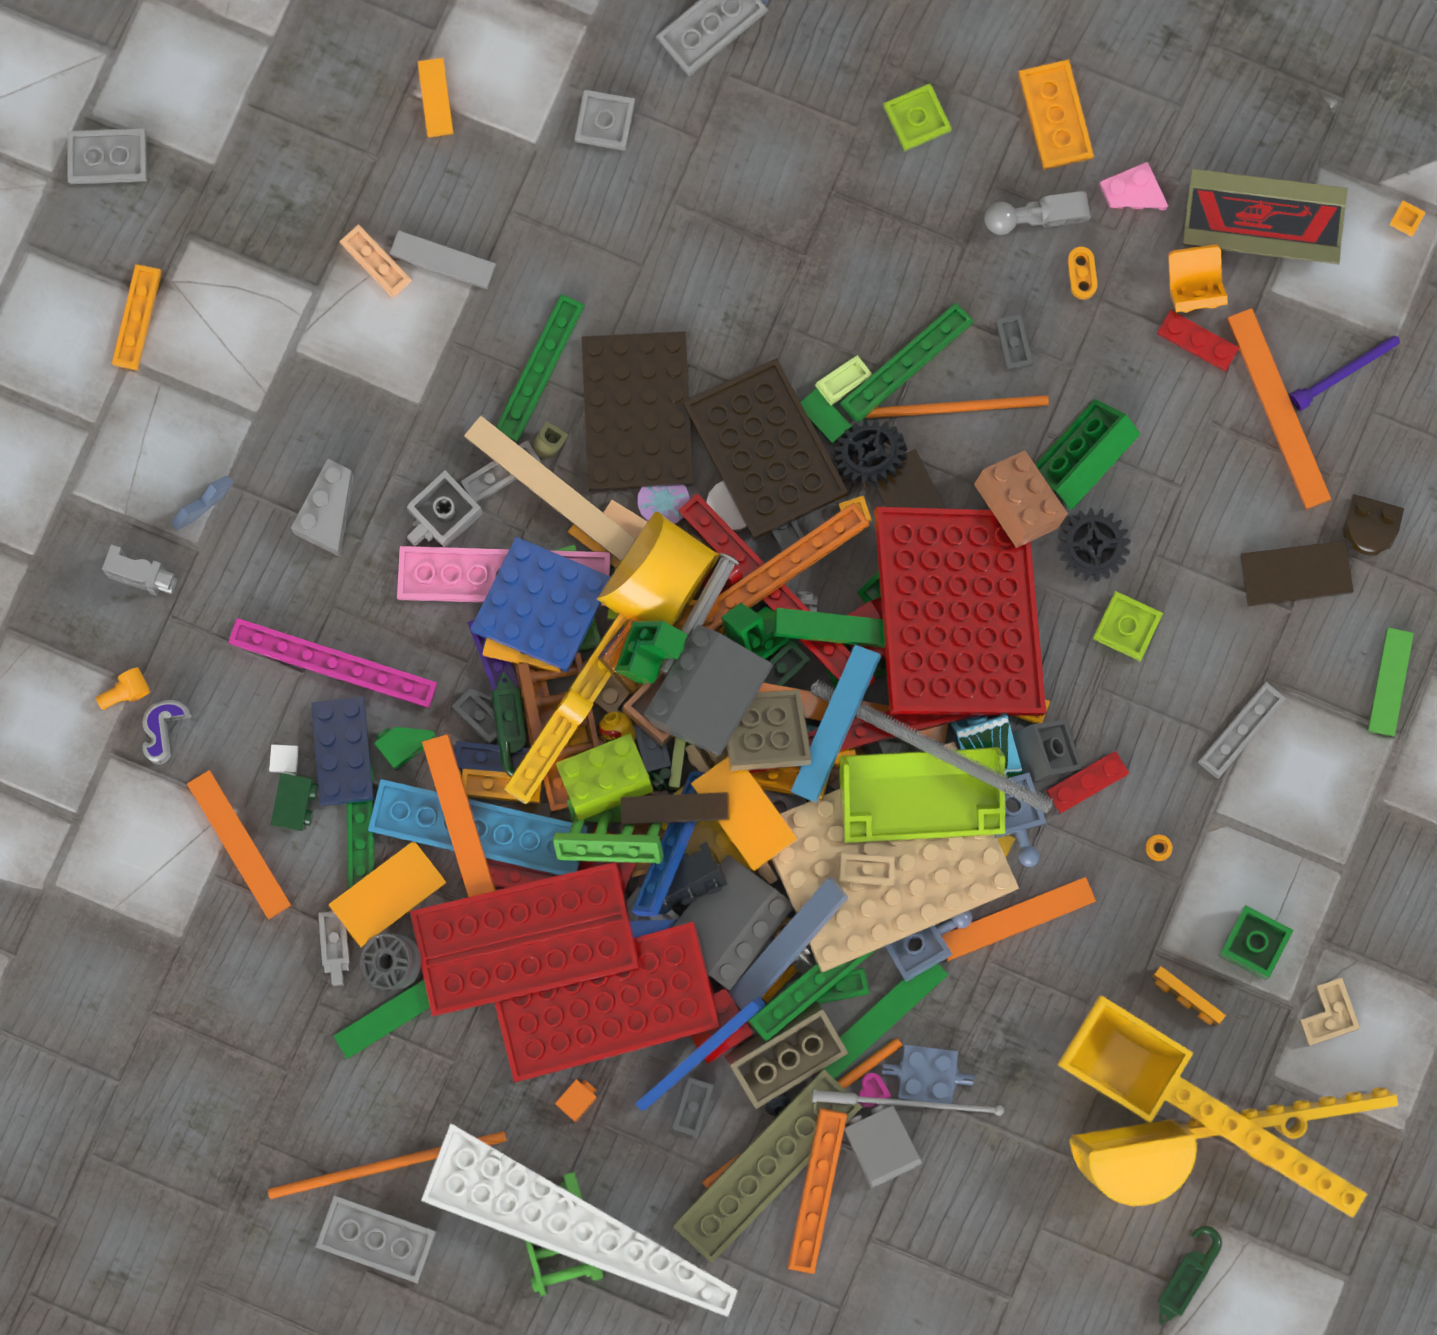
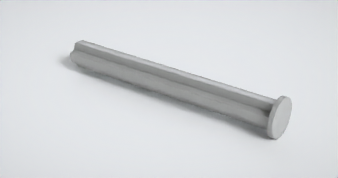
(705, 601)

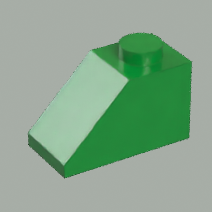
(402, 744)

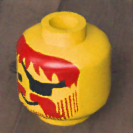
(615, 726)

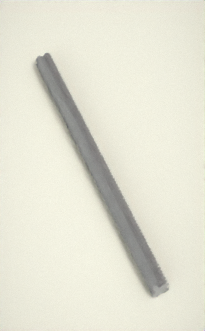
(943, 753)

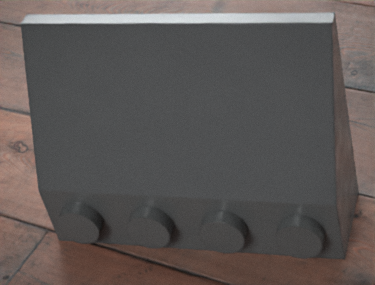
(708, 690)
(735, 921)

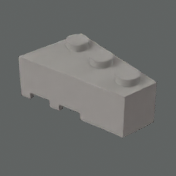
(326, 508)

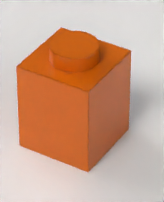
(577, 1099)

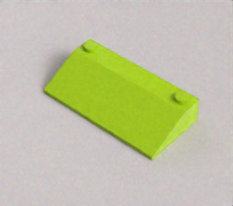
(919, 796)

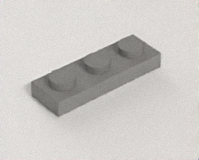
(491, 478)

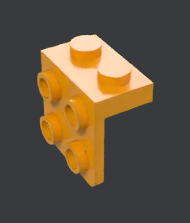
(1196, 278)

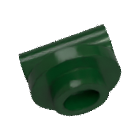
(659, 781)

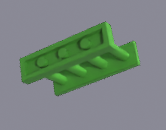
(608, 847)
(539, 1281)

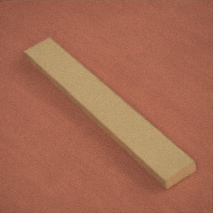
(550, 488)

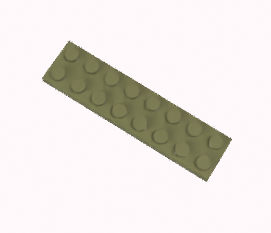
(758, 1172)

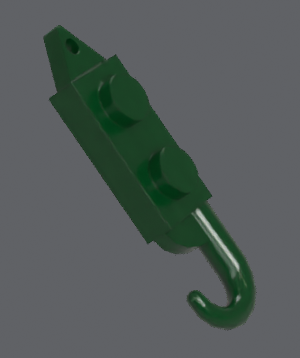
(508, 721)
(1188, 1277)

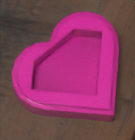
(873, 1087)

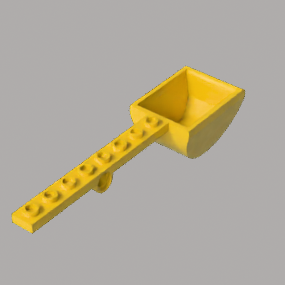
(648, 585)
(1144, 1069)
(1155, 1158)

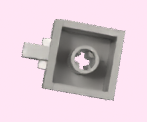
(442, 527)

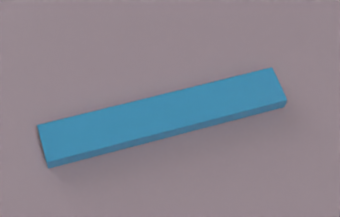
(836, 723)

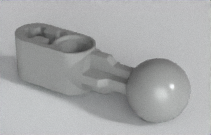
(1048, 211)

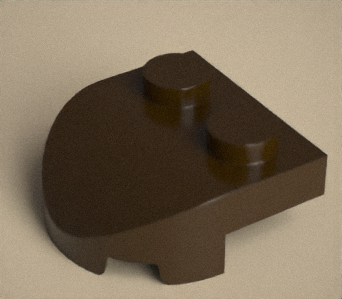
(1372, 525)

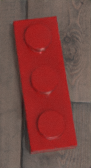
(1197, 340)
(1087, 782)

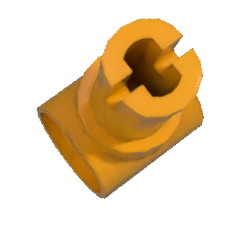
(129, 687)

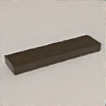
(675, 808)

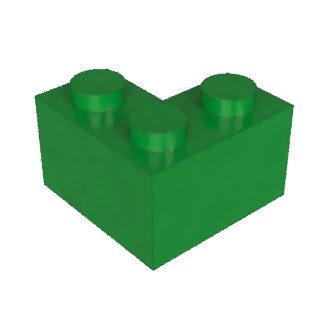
(753, 630)
(647, 647)

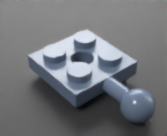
(1022, 820)
(933, 947)

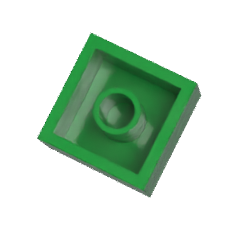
(1255, 942)

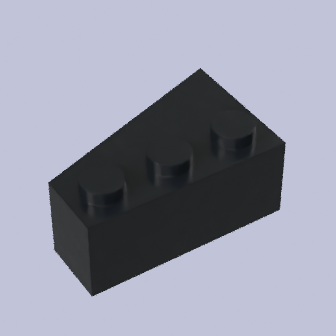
(694, 877)

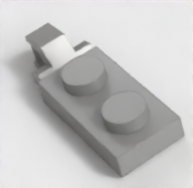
(334, 946)

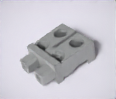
(138, 572)

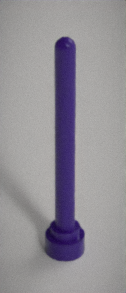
(1302, 397)

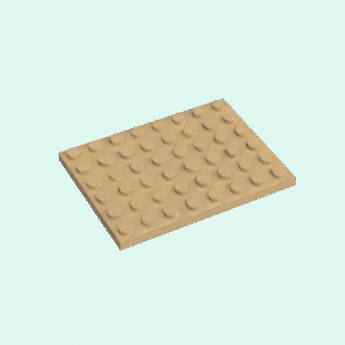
(930, 885)

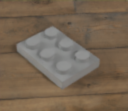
(107, 156)

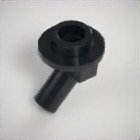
(777, 1104)

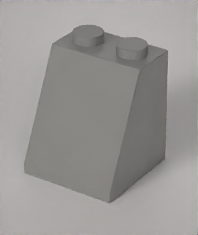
(881, 1145)

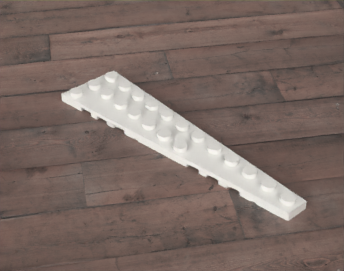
(511, 1198)

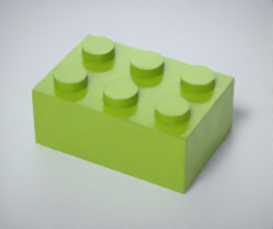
(603, 776)

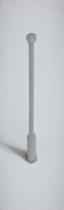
(852, 1098)

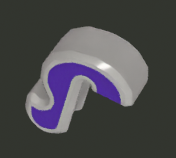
(155, 726)

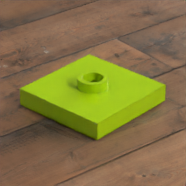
(917, 117)
(1127, 626)

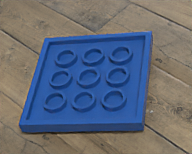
(541, 604)

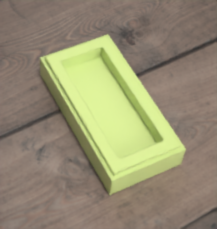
(843, 380)
(677, 763)

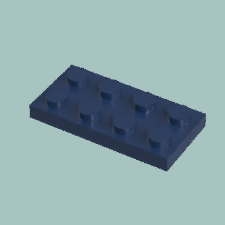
(342, 751)

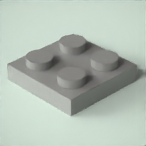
(605, 120)

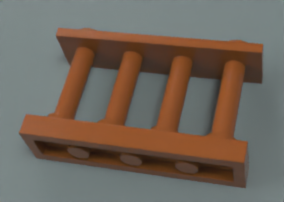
(533, 703)

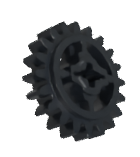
(868, 446)
(1083, 546)

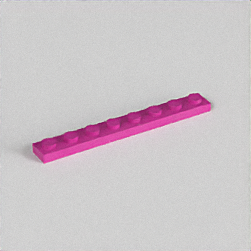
(333, 663)

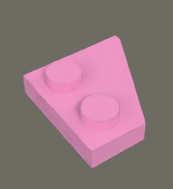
(1134, 189)

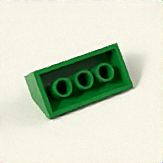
(1086, 451)

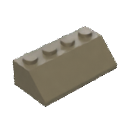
(787, 1057)

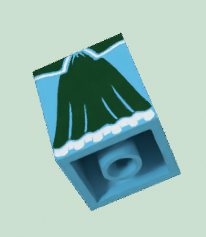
(988, 732)

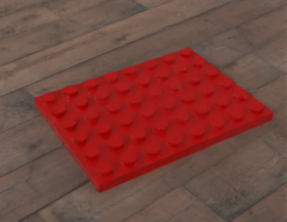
(957, 614)

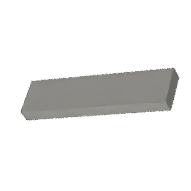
(442, 260)
(1241, 730)

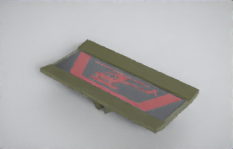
(1265, 216)

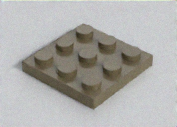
(771, 733)

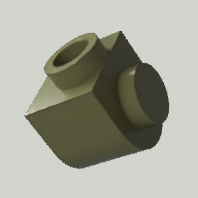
(549, 440)

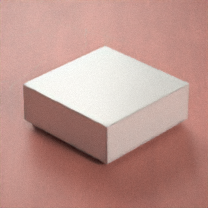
(284, 758)

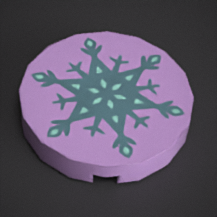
(664, 500)

